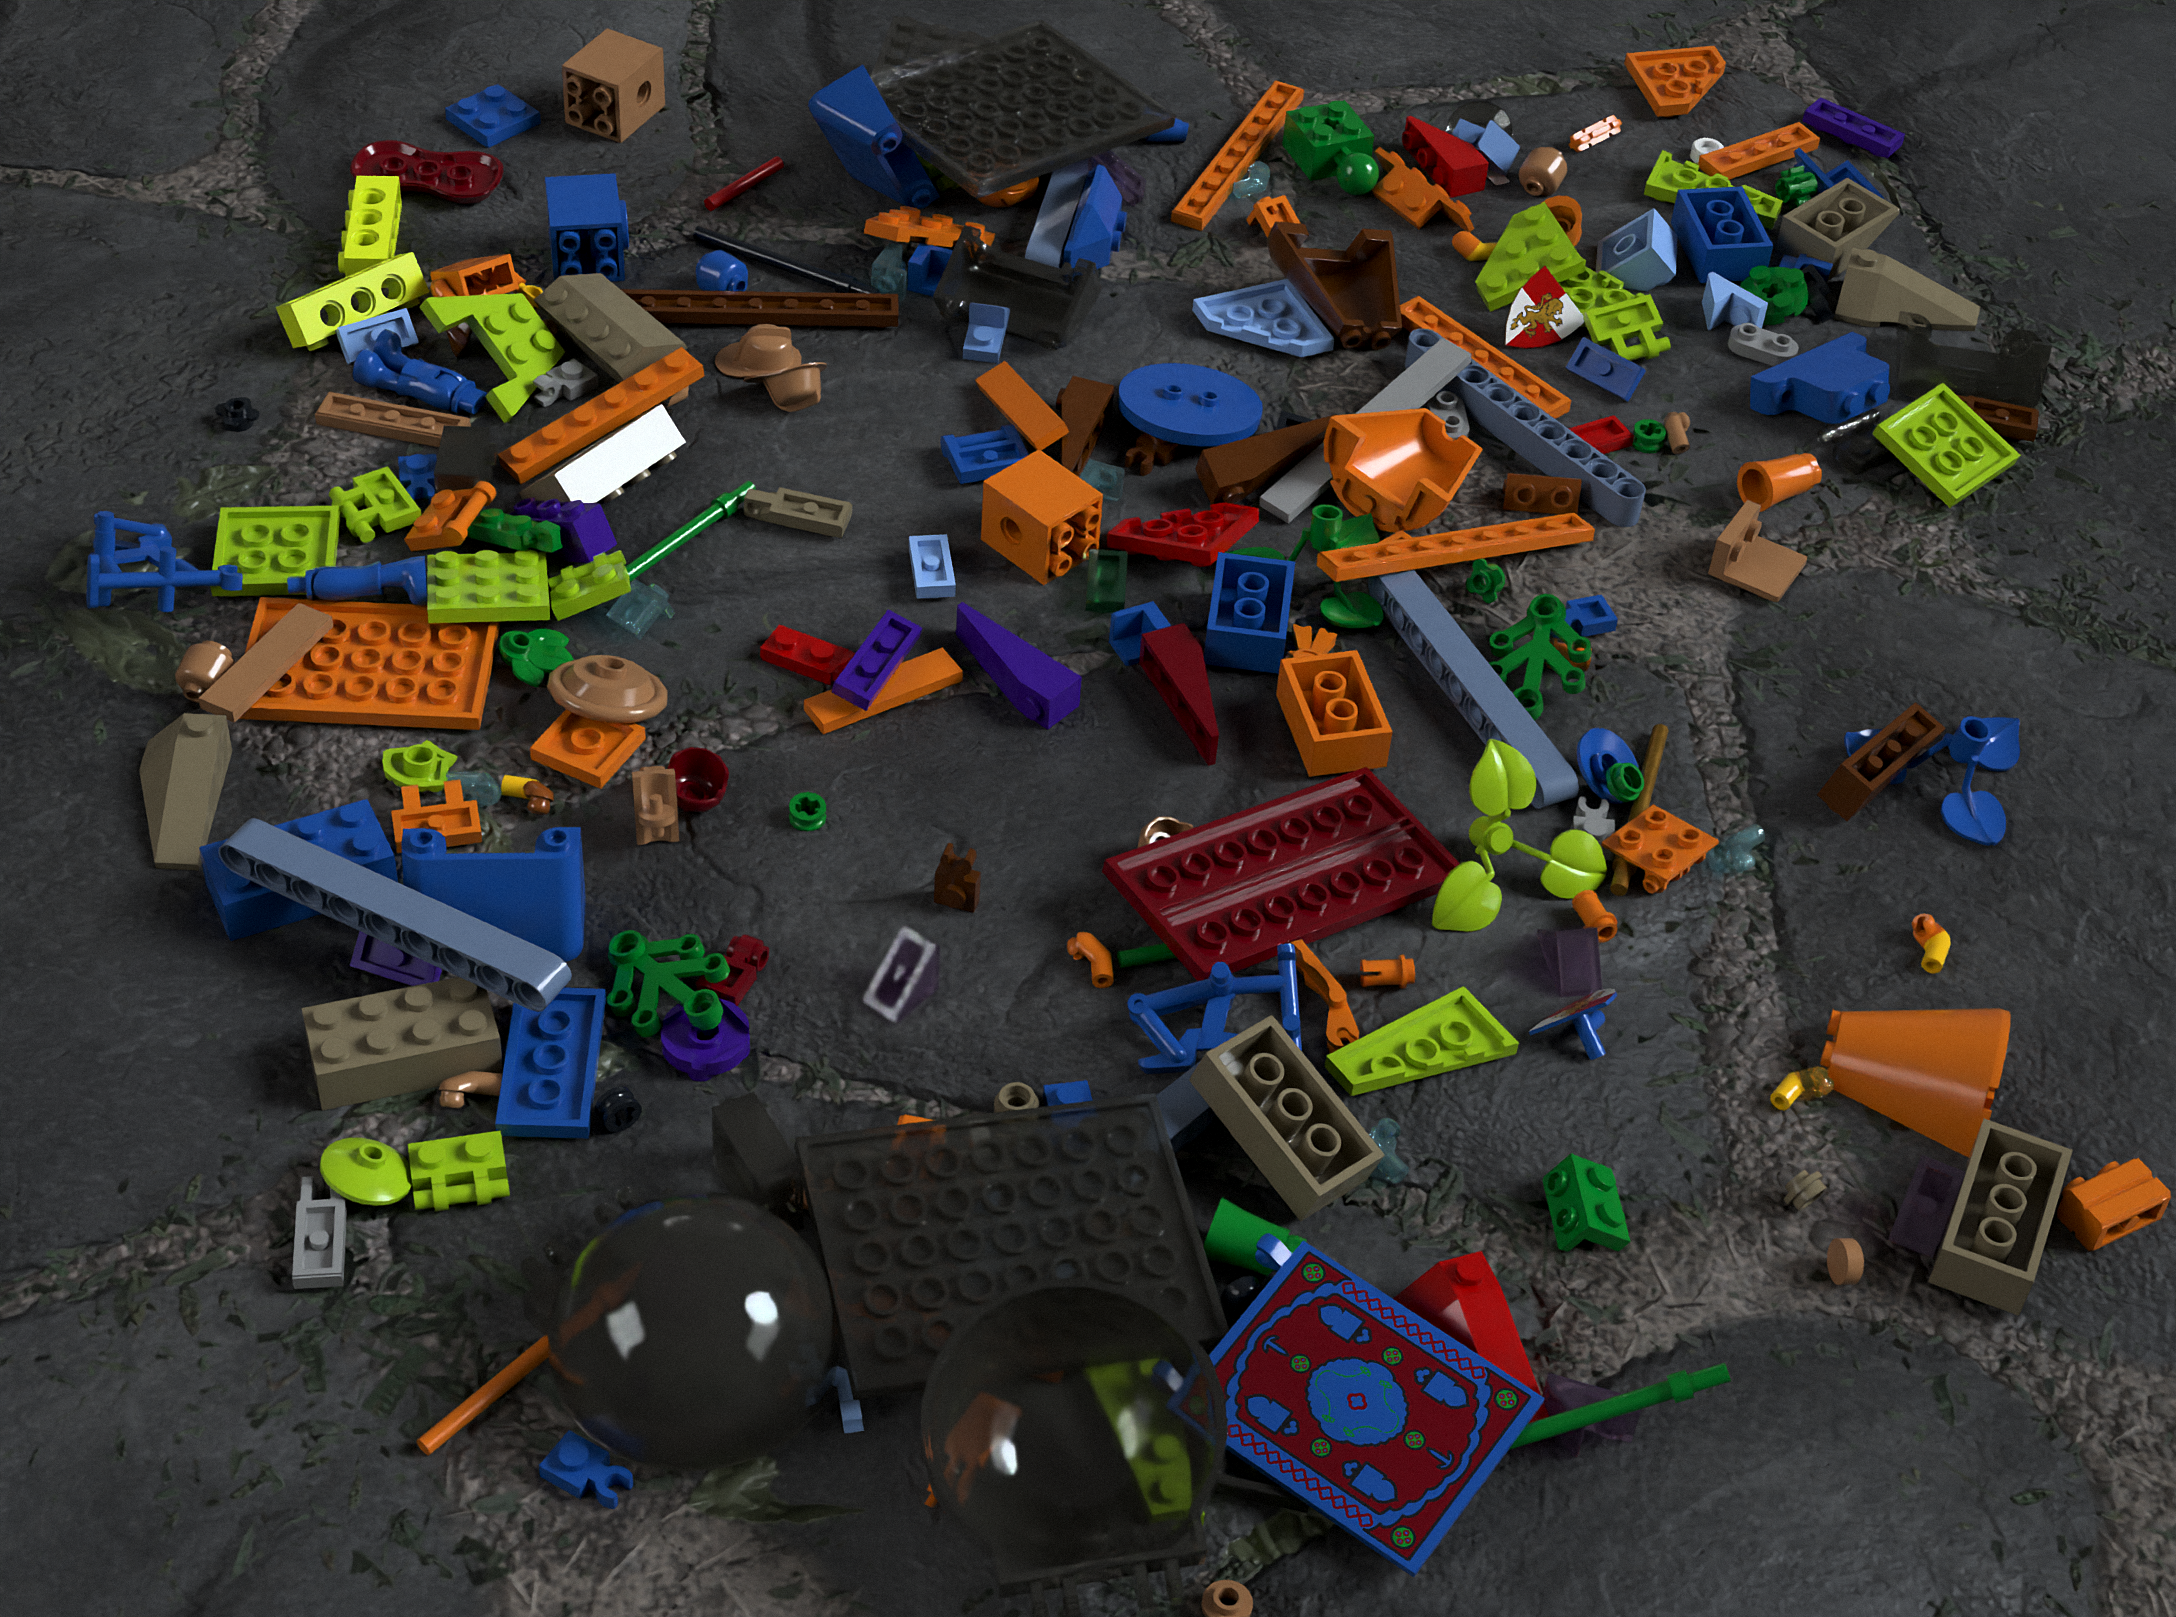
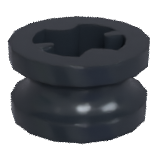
(618, 1109)

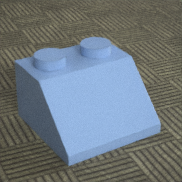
(1640, 253)

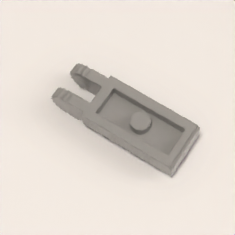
(319, 1239)

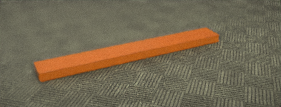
(1236, 156)
(1454, 546)

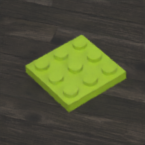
(1946, 445)
(274, 545)
(487, 587)

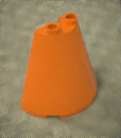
(1396, 465)
(1921, 1066)

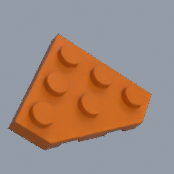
(1675, 77)
(909, 225)

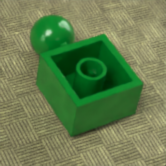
(1331, 143)

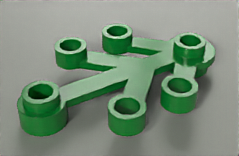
(1544, 615)
(633, 952)

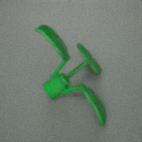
(1331, 533)

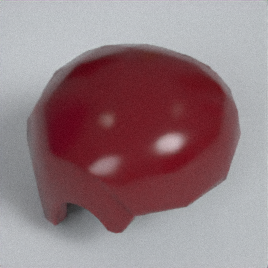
(699, 779)

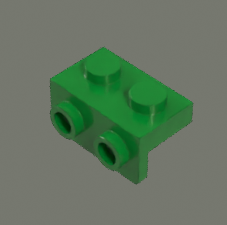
(1585, 1204)

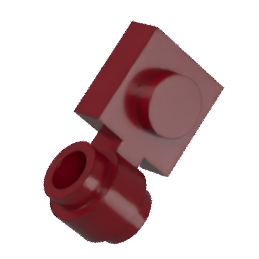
(744, 957)

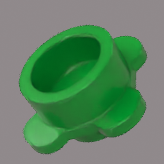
(1493, 577)

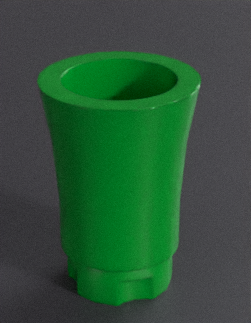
(1235, 1236)

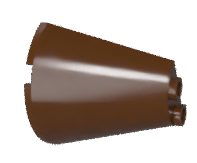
(1349, 288)

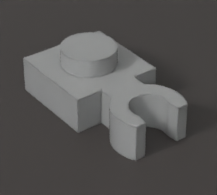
(1595, 823)

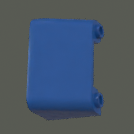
(870, 139)
(521, 893)

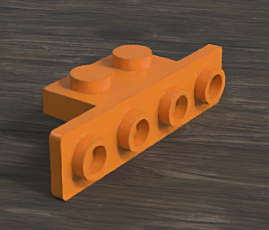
(1413, 197)

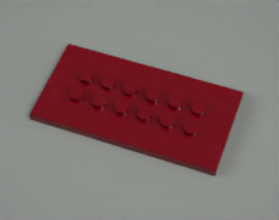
(1282, 873)

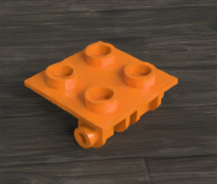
(1660, 846)

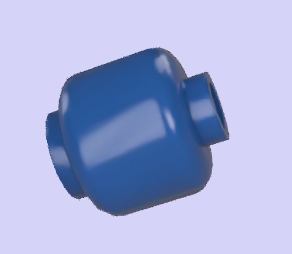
(721, 272)

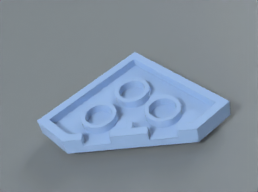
(1266, 316)

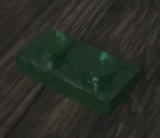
(1106, 581)

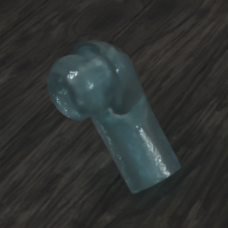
(1256, 182)
(478, 785)
(1741, 844)
(1385, 1137)

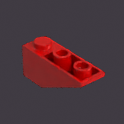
(1447, 159)

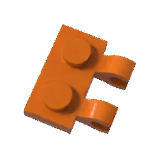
(455, 820)

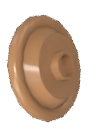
(607, 689)

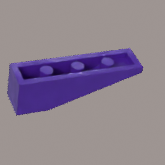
(1028, 677)

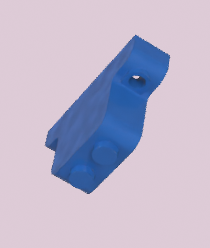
(1824, 383)

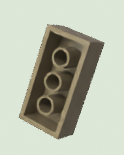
(400, 1041)
(1286, 1117)
(2001, 1217)

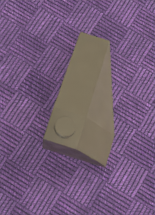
(1882, 287)
(182, 786)

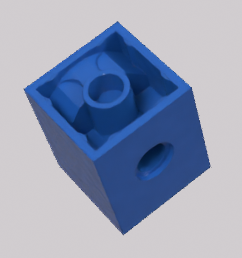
(586, 225)

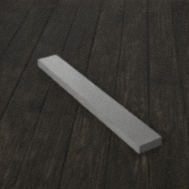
(1408, 391)

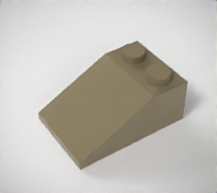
(1834, 224)

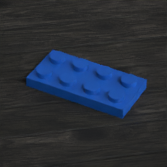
(552, 1067)

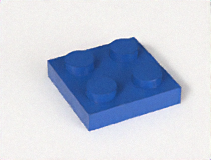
(492, 115)

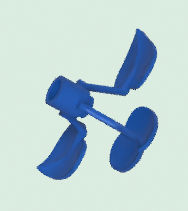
(1980, 741)

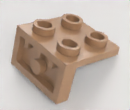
(1752, 561)

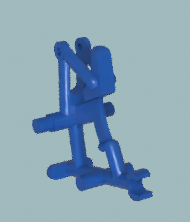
(155, 547)
(1218, 994)

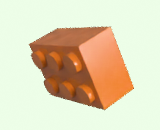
(1333, 713)

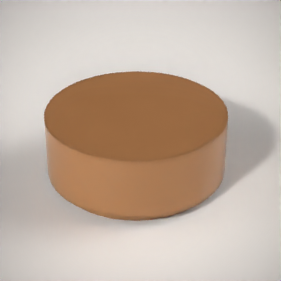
(1845, 1261)

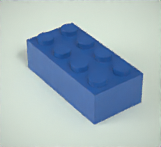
(252, 908)

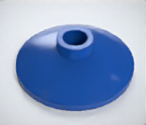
(1596, 753)

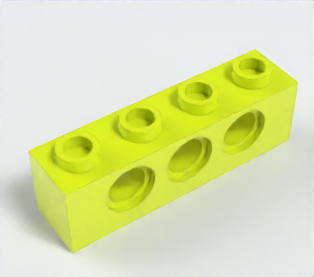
(370, 223)
(302, 314)

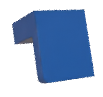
(927, 268)
(1128, 627)

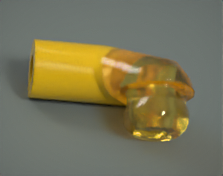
(1796, 1082)

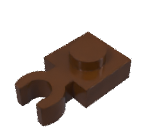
(1152, 450)
(956, 882)

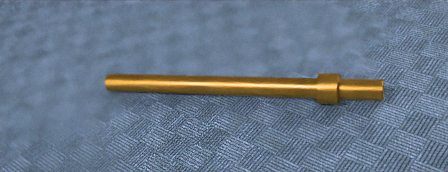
(1622, 868)

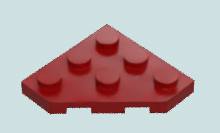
(1185, 536)

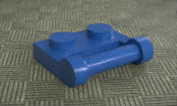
(983, 454)

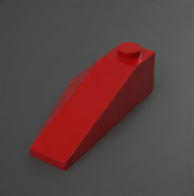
(1470, 1307)

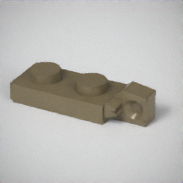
(799, 510)

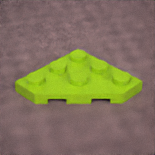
(1527, 245)
(1595, 290)

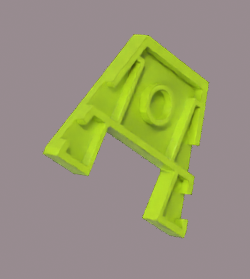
(511, 336)

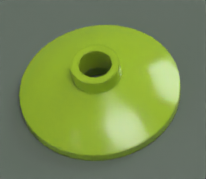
(366, 1171)

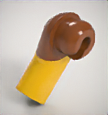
(531, 789)

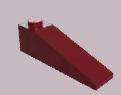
(1178, 672)

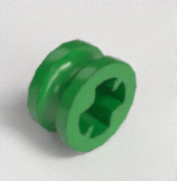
(1648, 436)
(814, 804)

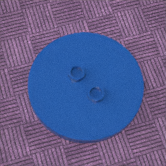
(1189, 404)

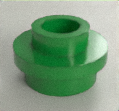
(1624, 781)

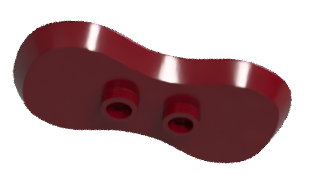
(454, 176)

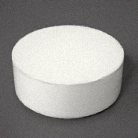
(1703, 146)

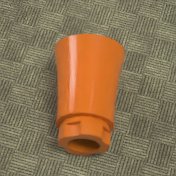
(1777, 479)

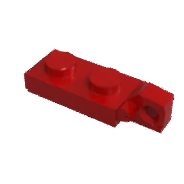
(805, 654)

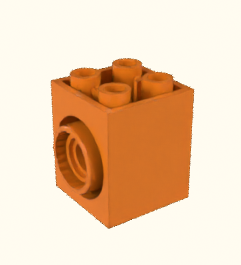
(1041, 516)

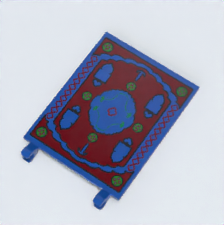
(1363, 1405)

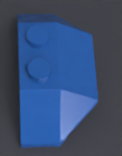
(1097, 221)

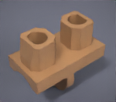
(655, 805)

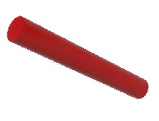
(743, 183)

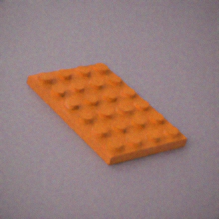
(380, 668)

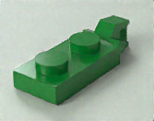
(515, 531)

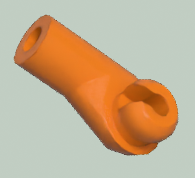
(1099, 956)

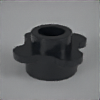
(237, 414)

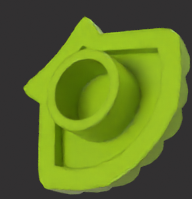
(418, 765)

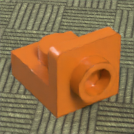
(1269, 211)

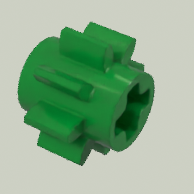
(1796, 186)

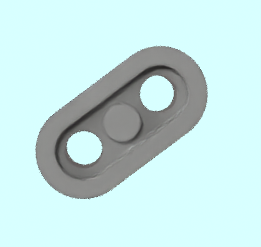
(1761, 344)
(1451, 410)

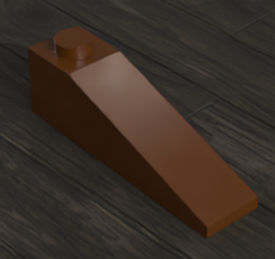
(1086, 411)
(1243, 466)
(1879, 761)

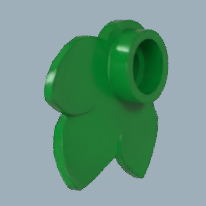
(534, 653)

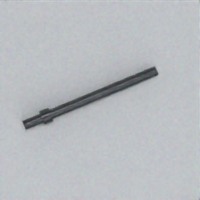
(841, 283)

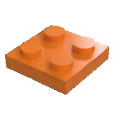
(587, 747)

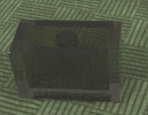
(464, 458)

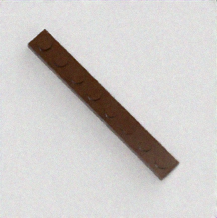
(768, 307)

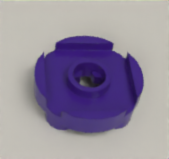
(705, 1057)

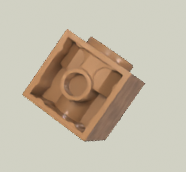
(613, 85)

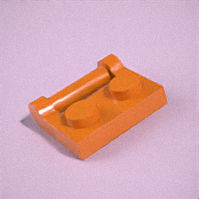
(449, 517)

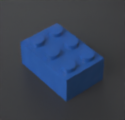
(1720, 232)
(1249, 612)

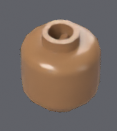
(1543, 171)
(202, 667)

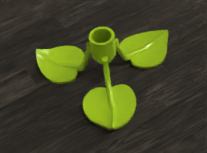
(1497, 785)

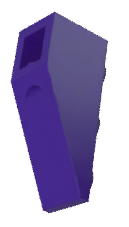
(582, 526)

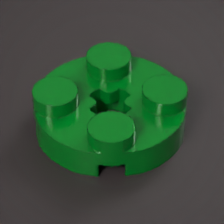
(1785, 283)

